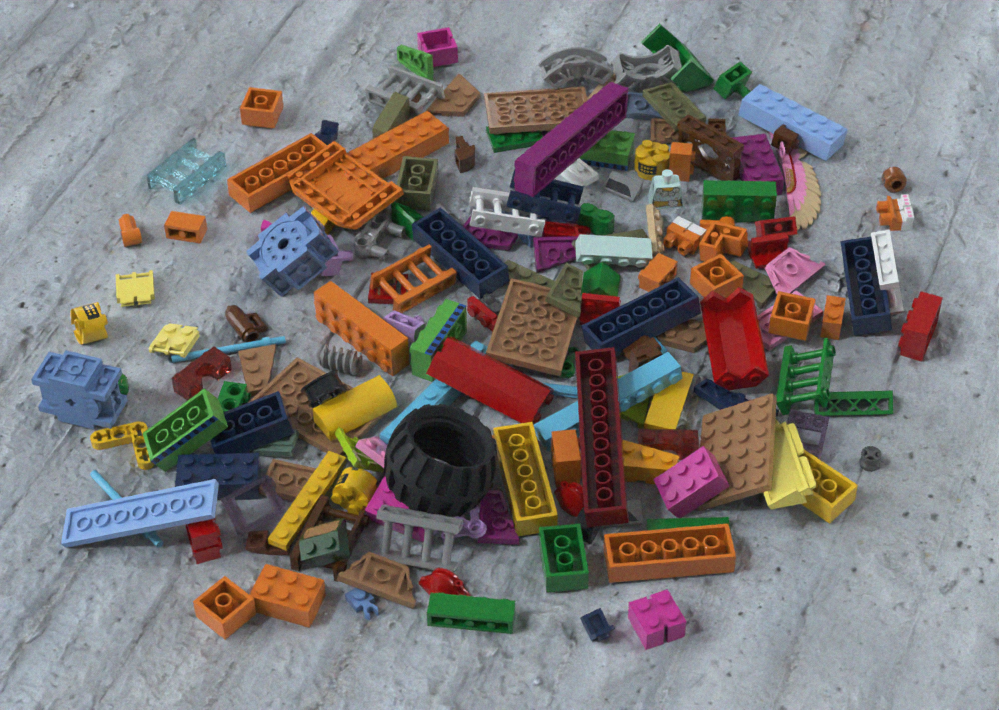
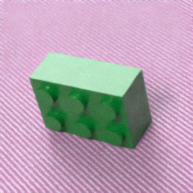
(563, 558)

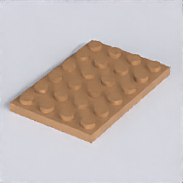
(531, 108)
(531, 330)
(289, 384)
(743, 447)

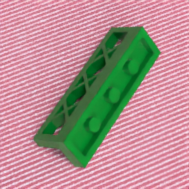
(849, 395)

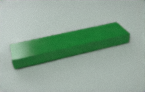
(667, 523)

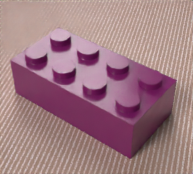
(759, 161)

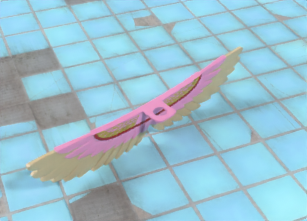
(800, 186)

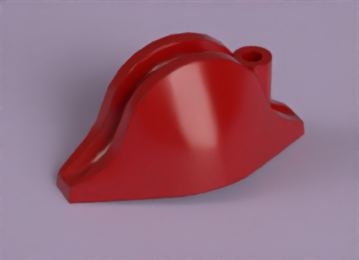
(570, 497)
(443, 581)

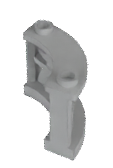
(572, 63)
(627, 69)

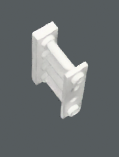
(495, 220)
(887, 270)

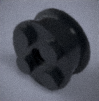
(324, 388)

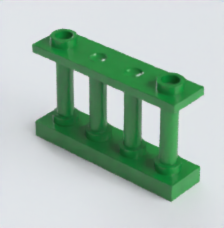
(790, 371)

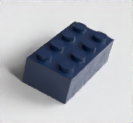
(254, 425)
(229, 470)

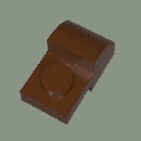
(464, 155)

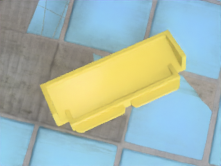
(791, 473)

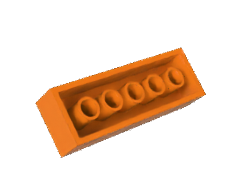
(411, 139)
(269, 177)
(361, 328)
(669, 553)

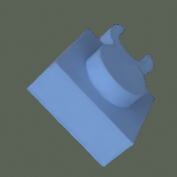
(360, 601)

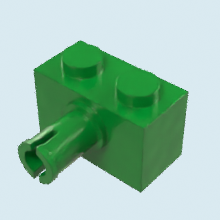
(733, 81)

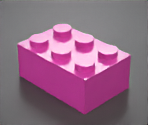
(691, 482)
(387, 497)

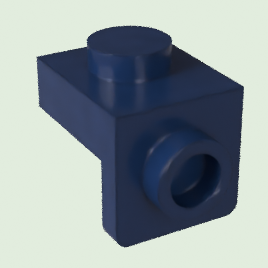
(328, 131)
(596, 625)

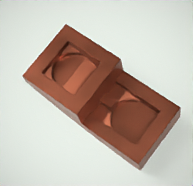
(258, 543)

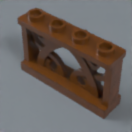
(721, 144)

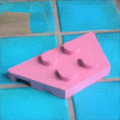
(791, 270)

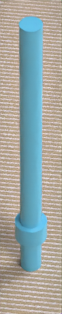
(232, 348)
(151, 535)

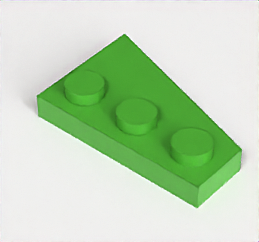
(416, 61)

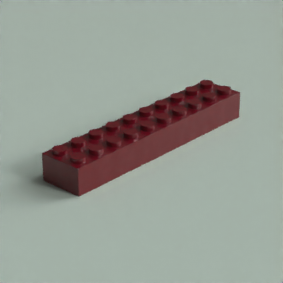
(601, 438)

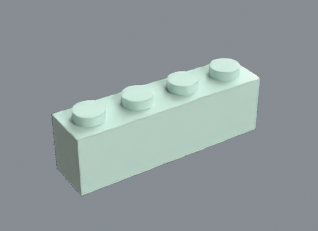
(613, 250)

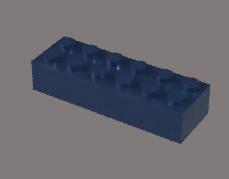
(459, 249)
(867, 302)
(645, 316)

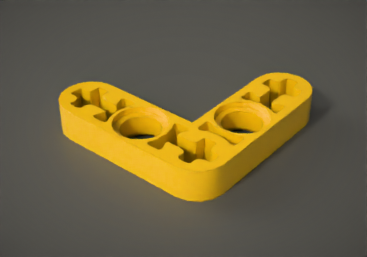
(131, 436)

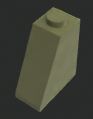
(394, 114)

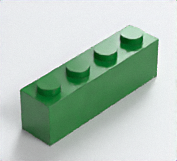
(471, 613)

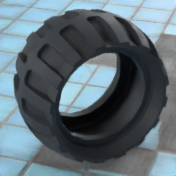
(452, 438)

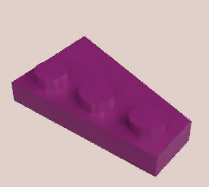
(492, 238)
(553, 251)
(497, 520)

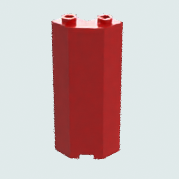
(734, 340)
(490, 381)

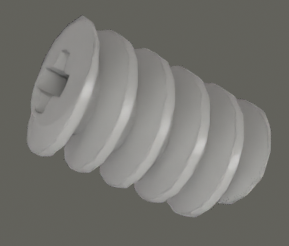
(340, 361)

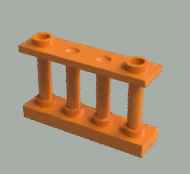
(415, 294)

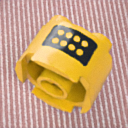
(651, 159)
(89, 323)
(354, 489)

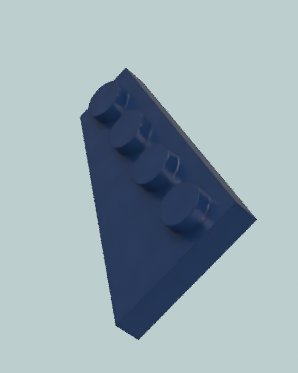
(719, 396)

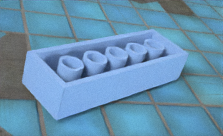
(772, 110)

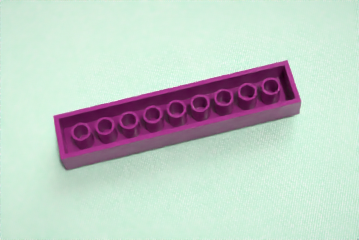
(570, 139)

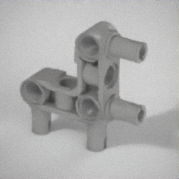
(373, 232)

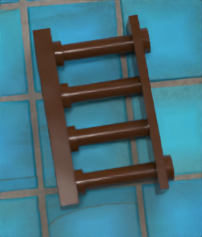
(318, 517)

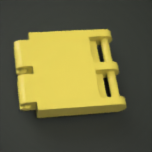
(135, 289)
(174, 338)

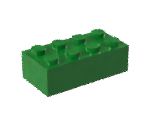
(739, 200)

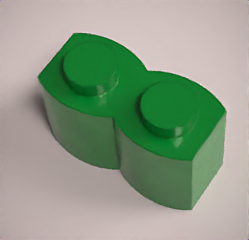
(599, 220)

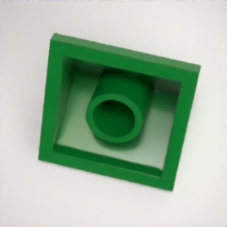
(405, 216)
(601, 280)

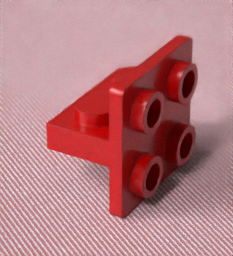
(766, 248)
(597, 305)

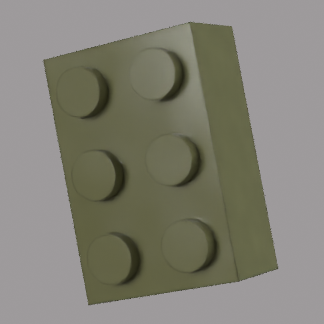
(418, 180)

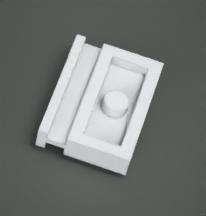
(580, 173)

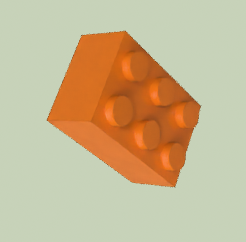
(288, 595)

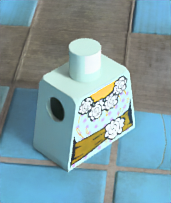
(665, 191)

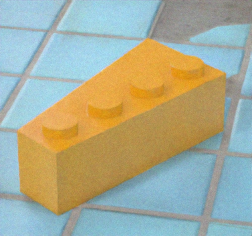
(646, 462)

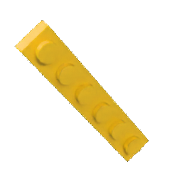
(305, 502)

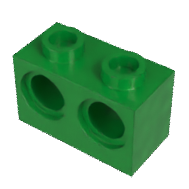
(233, 395)

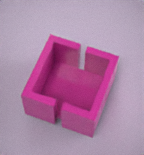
(439, 44)
(652, 616)

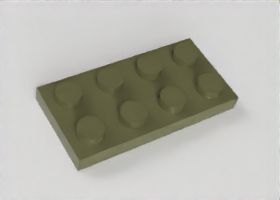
(671, 104)

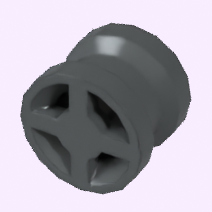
(870, 458)

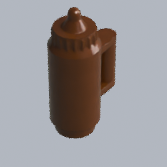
(243, 323)

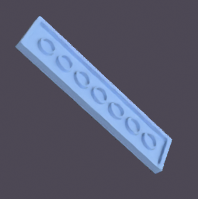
(140, 513)

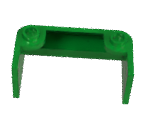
(692, 73)

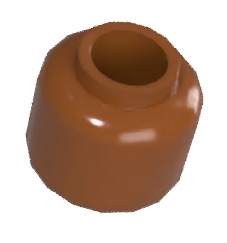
(894, 179)

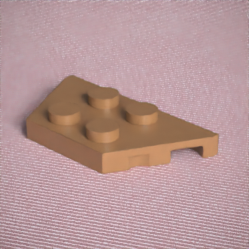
(458, 99)
(686, 336)
(381, 578)

